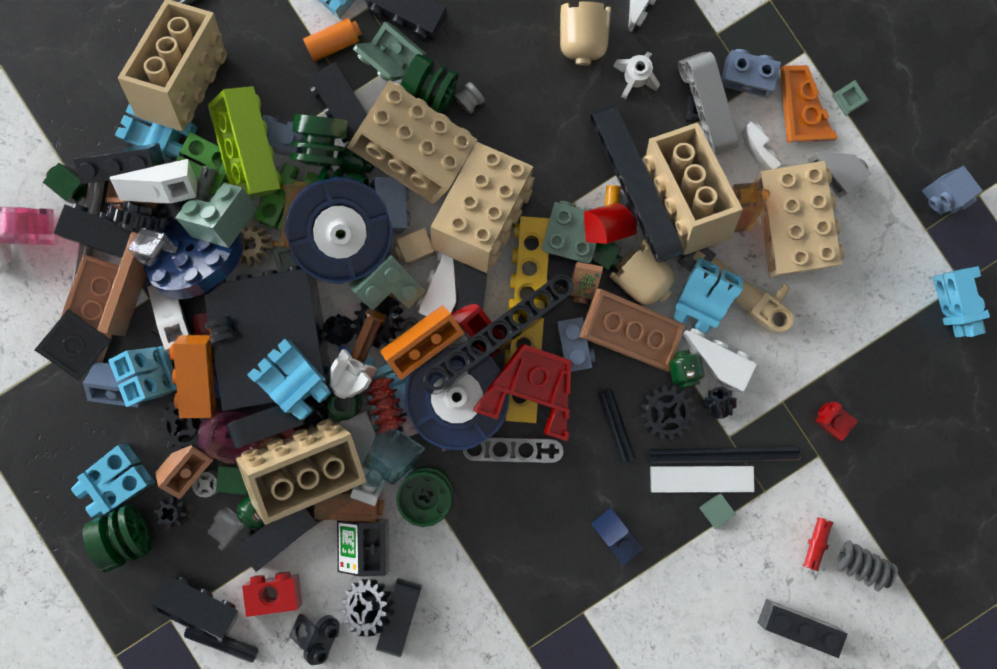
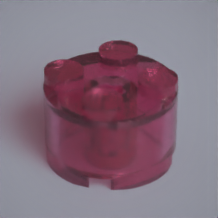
(26, 225)
(213, 437)

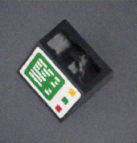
(363, 547)

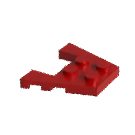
(537, 378)

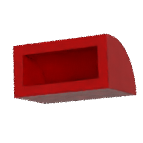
(609, 223)
(473, 320)

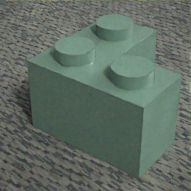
(220, 218)
(387, 279)

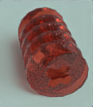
(384, 404)

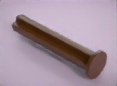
(367, 335)

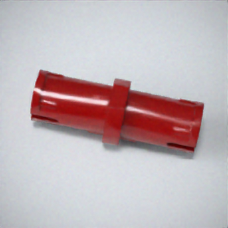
(818, 544)

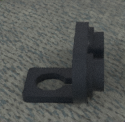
(318, 638)

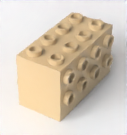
(173, 65)
(412, 142)
(692, 188)
(482, 207)
(799, 220)
(300, 470)

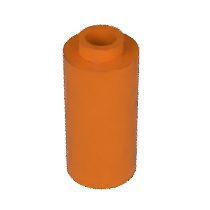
(332, 39)

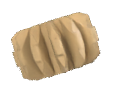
(261, 241)

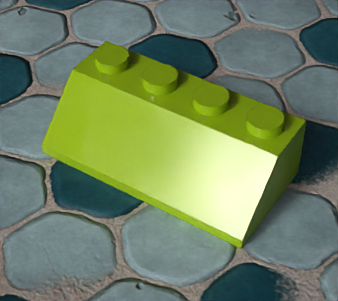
(244, 141)

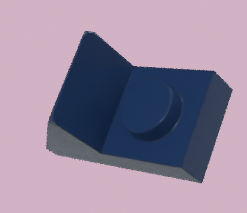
(616, 536)

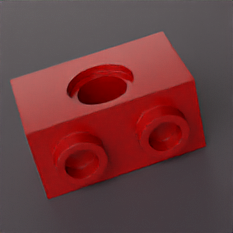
(259, 603)

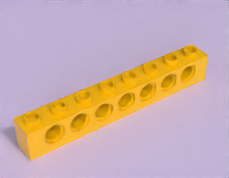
(527, 228)

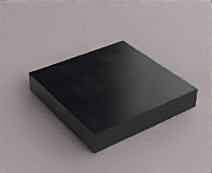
(73, 344)

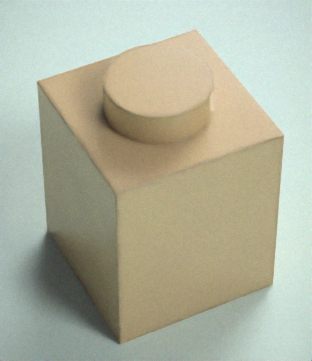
(414, 247)

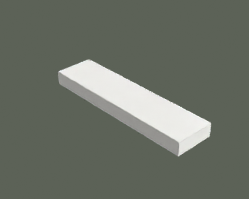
(702, 478)

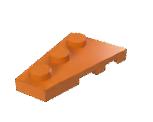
(802, 108)

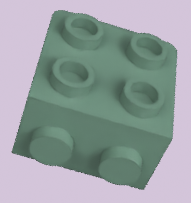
(388, 52)
(566, 234)

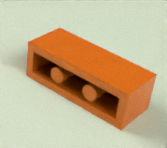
(422, 342)
(193, 376)

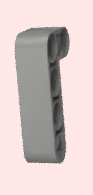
(710, 100)
(512, 453)

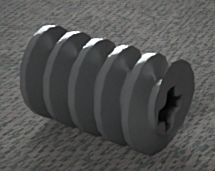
(866, 566)

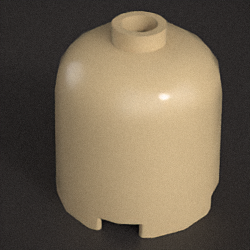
(584, 31)
(643, 276)

